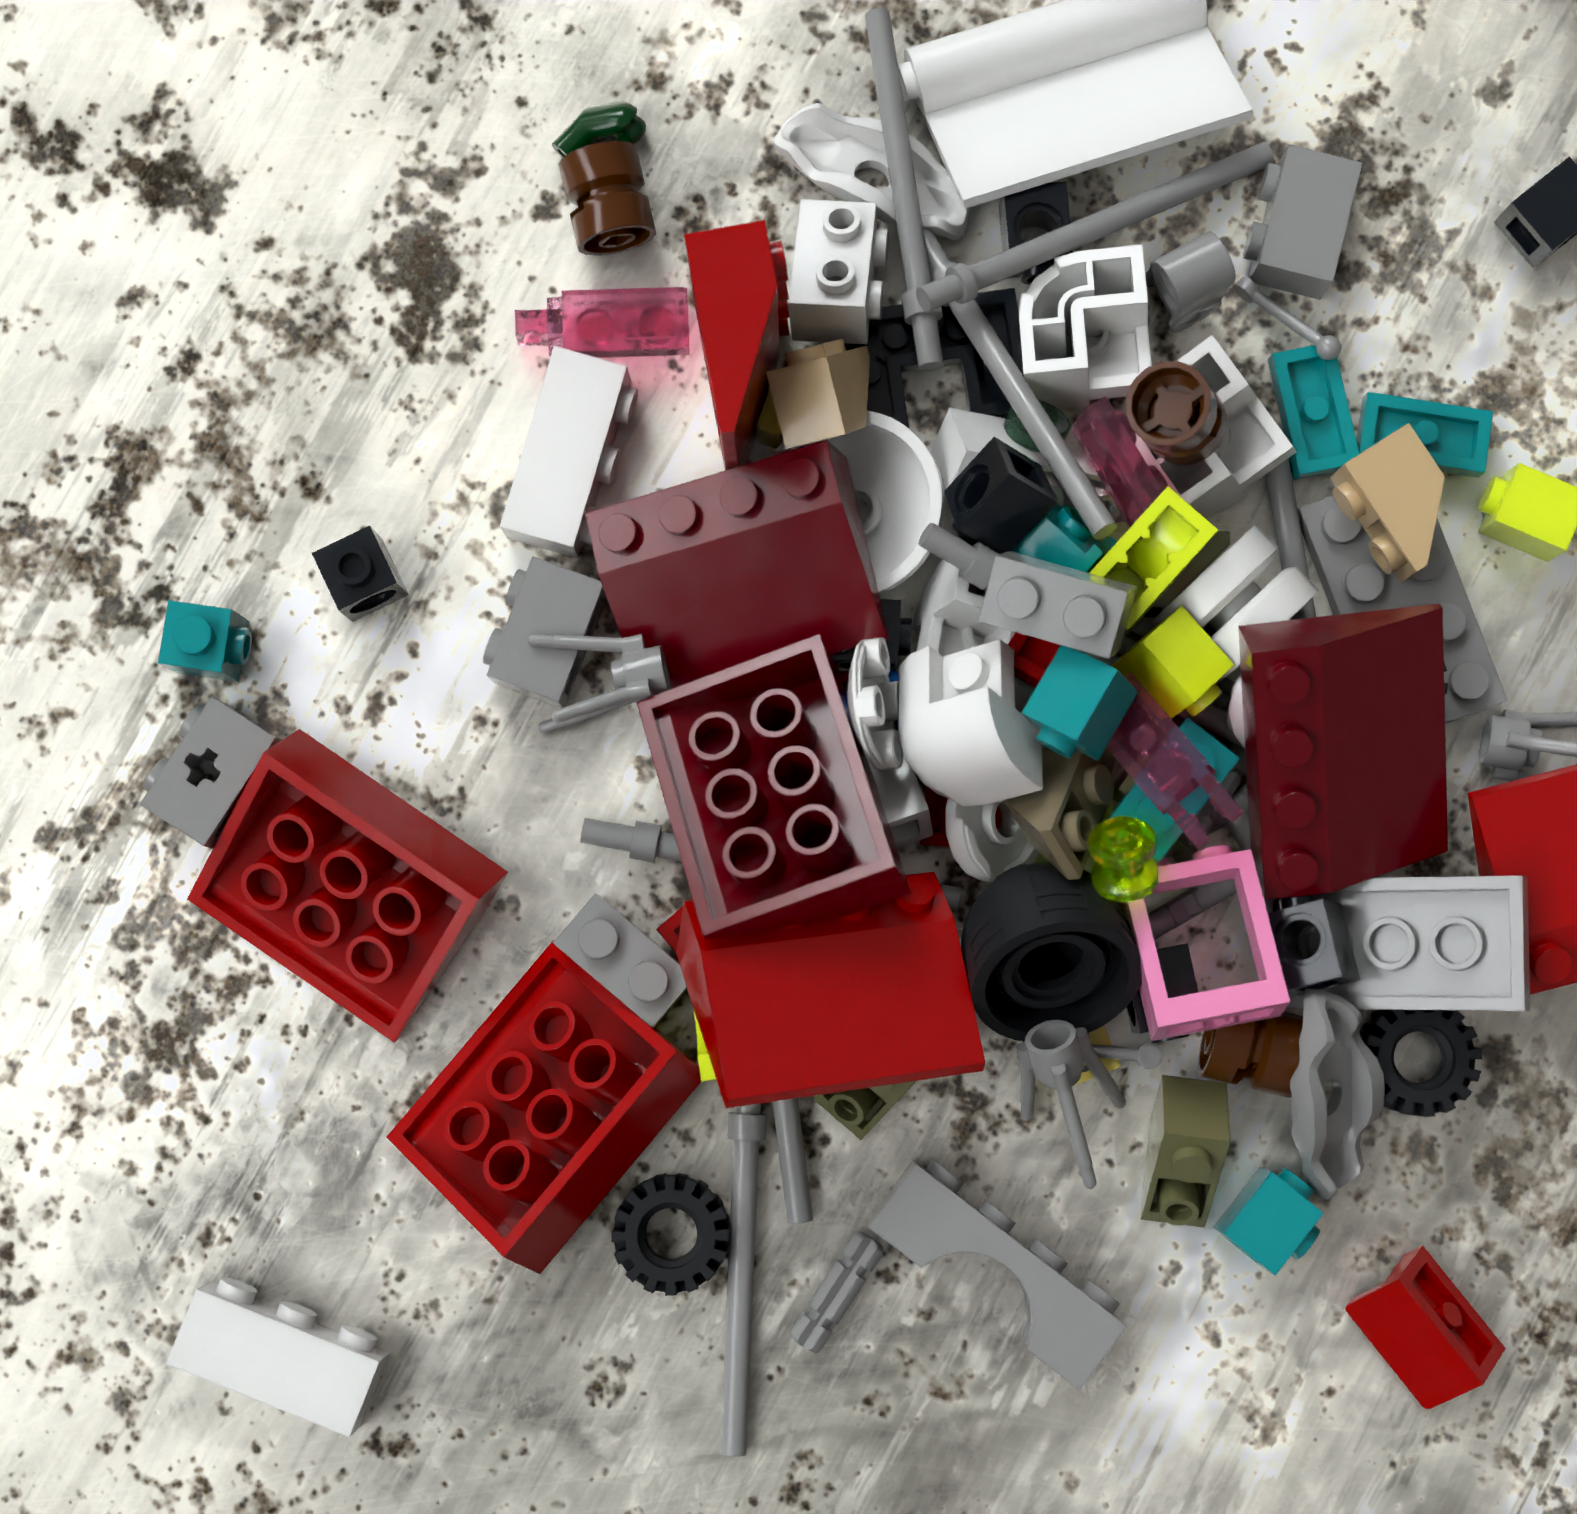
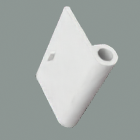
(1069, 90)

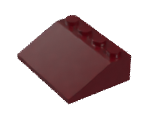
(741, 563)
(1344, 746)
(771, 794)

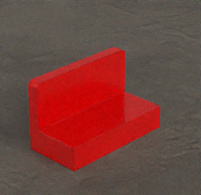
(1427, 1330)

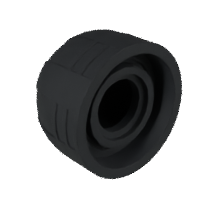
(1047, 952)

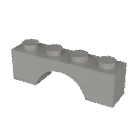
(1063, 1323)

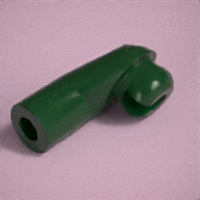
(601, 122)

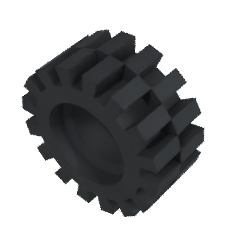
(1455, 1067)
(663, 1273)

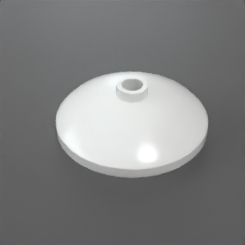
(903, 491)

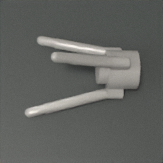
(635, 677)
(1512, 743)
(1056, 1057)

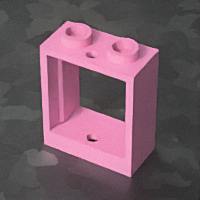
(1219, 1006)

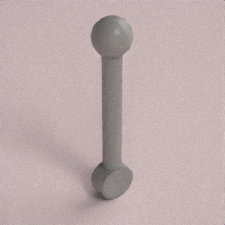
(1327, 346)
(1146, 1055)

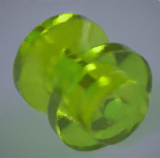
(1123, 859)

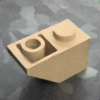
(821, 392)
(1396, 499)

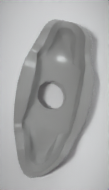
(1331, 1132)

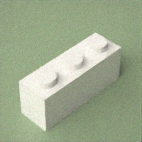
(568, 451)
(279, 1355)

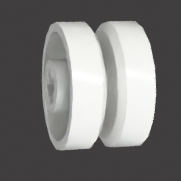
(1230, 598)

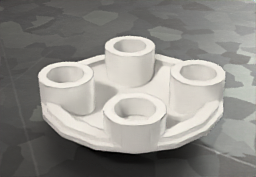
(874, 704)

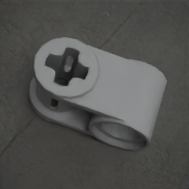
(1192, 279)

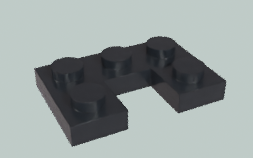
(894, 352)

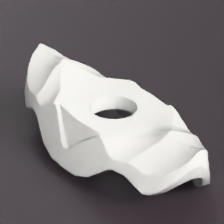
(835, 147)

